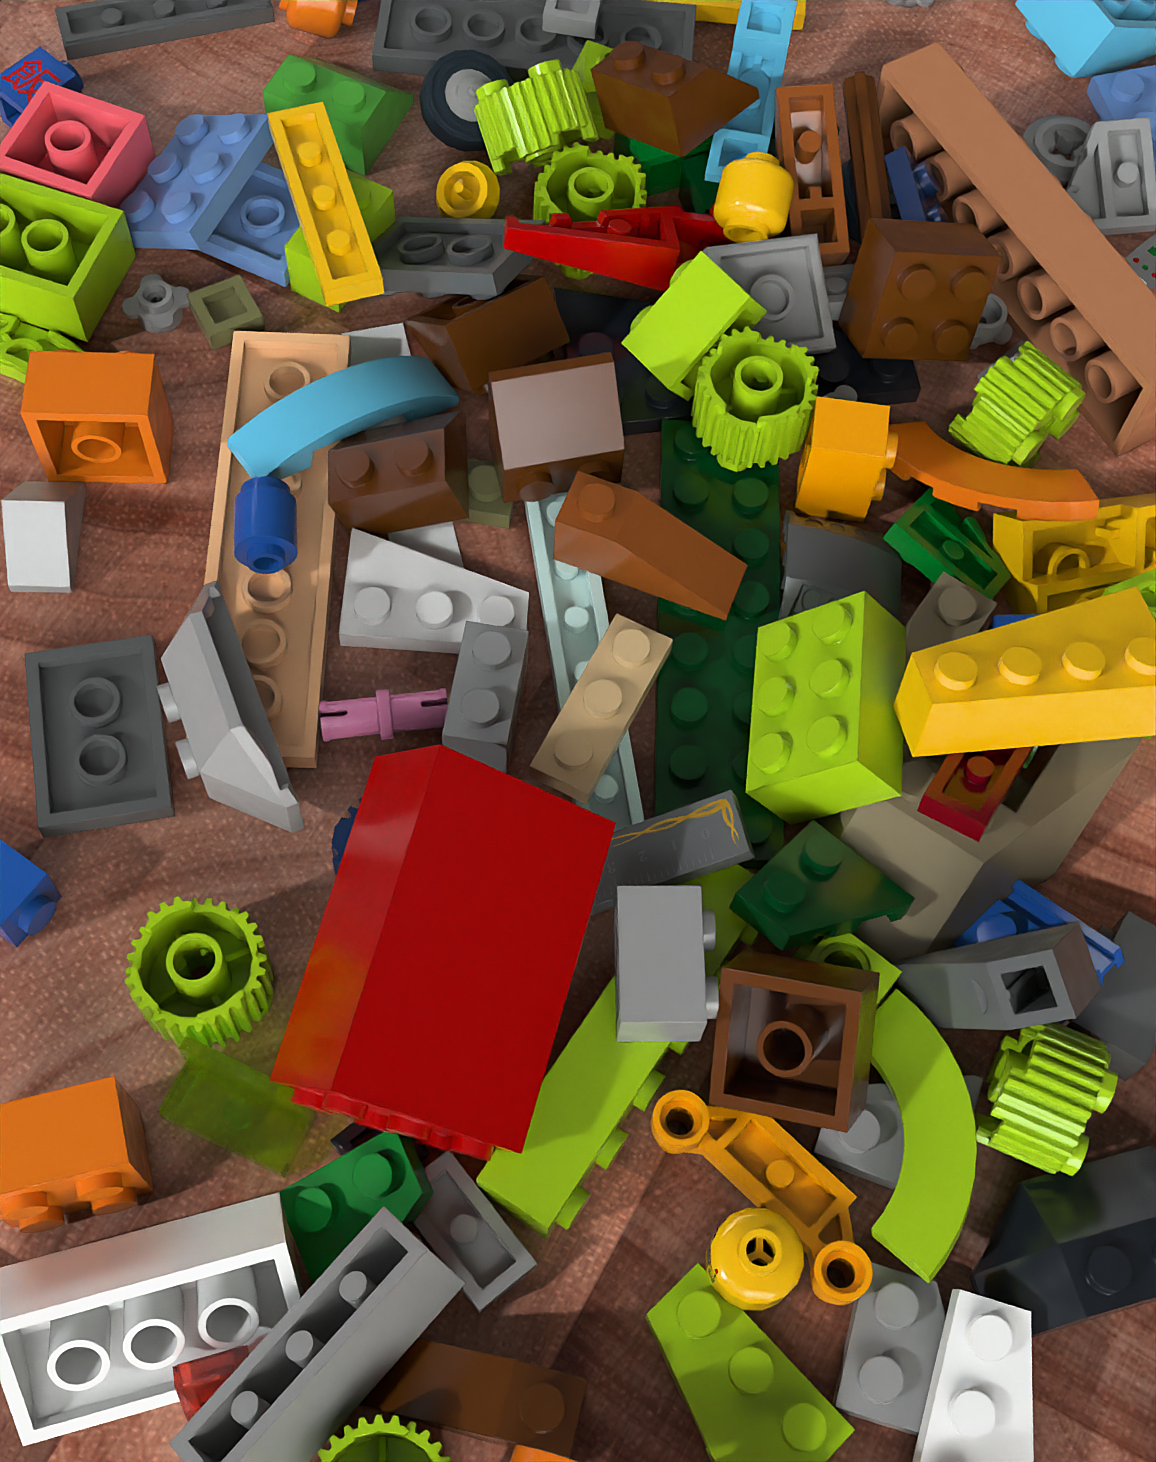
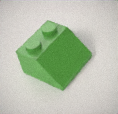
(358, 107)

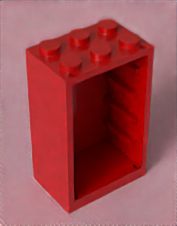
(444, 954)

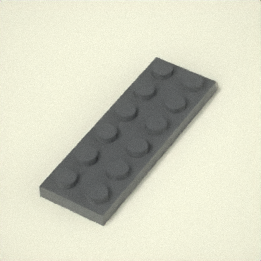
(419, 32)

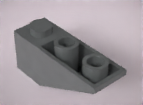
(1003, 981)

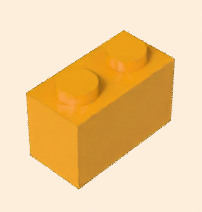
(844, 459)

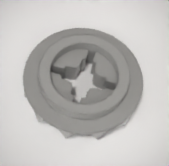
(1058, 133)

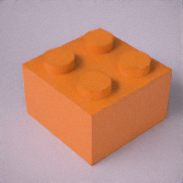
(98, 416)
(71, 1155)

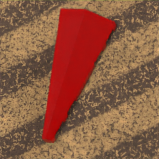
(623, 244)

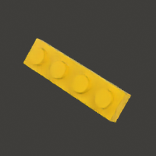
(325, 204)

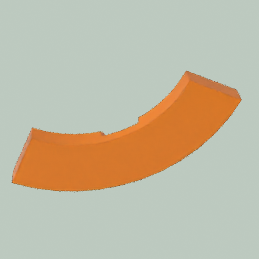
(976, 481)

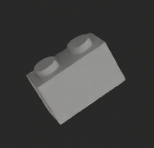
(487, 693)
(662, 964)

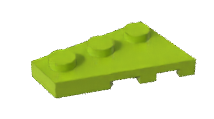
(738, 1382)

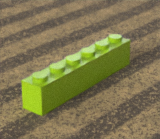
(596, 1089)

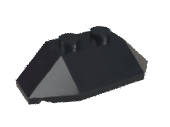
(1076, 1243)

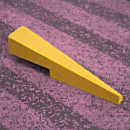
(1075, 560)

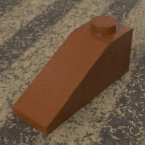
(811, 154)
(643, 547)

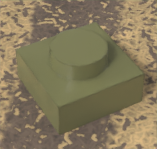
(225, 309)
(485, 496)

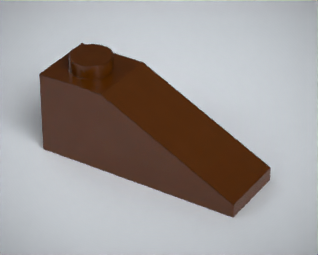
(482, 1397)

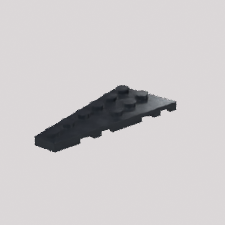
(602, 322)

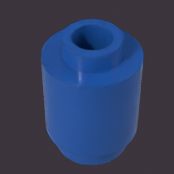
(265, 525)

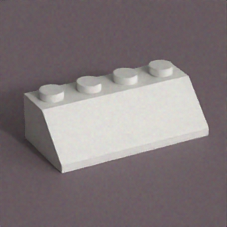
(106, 1321)

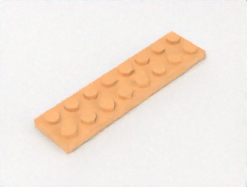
(283, 613)

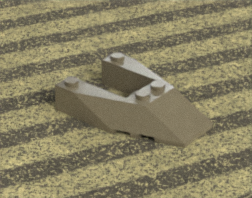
(943, 869)

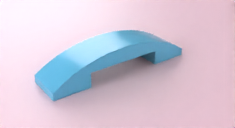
(758, 60)
(335, 407)

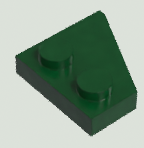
(816, 891)

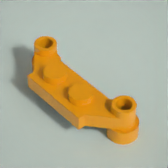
(776, 1176)

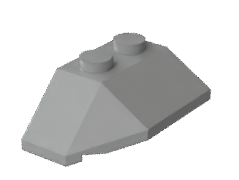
(224, 716)

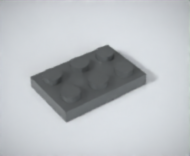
(447, 257)
(98, 736)

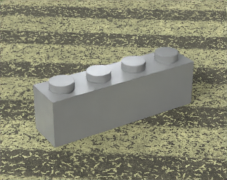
(324, 1351)

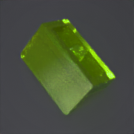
(236, 1108)

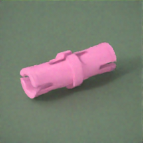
(383, 714)

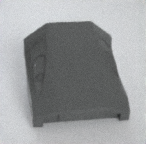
(836, 561)

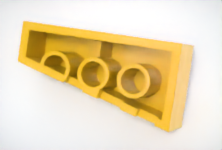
(1036, 681)

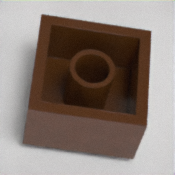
(918, 290)
(794, 1039)

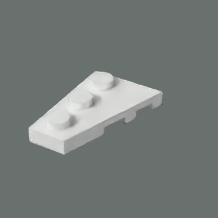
(418, 601)

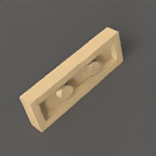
(600, 708)

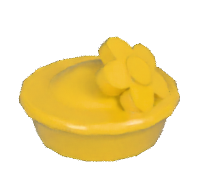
(468, 191)

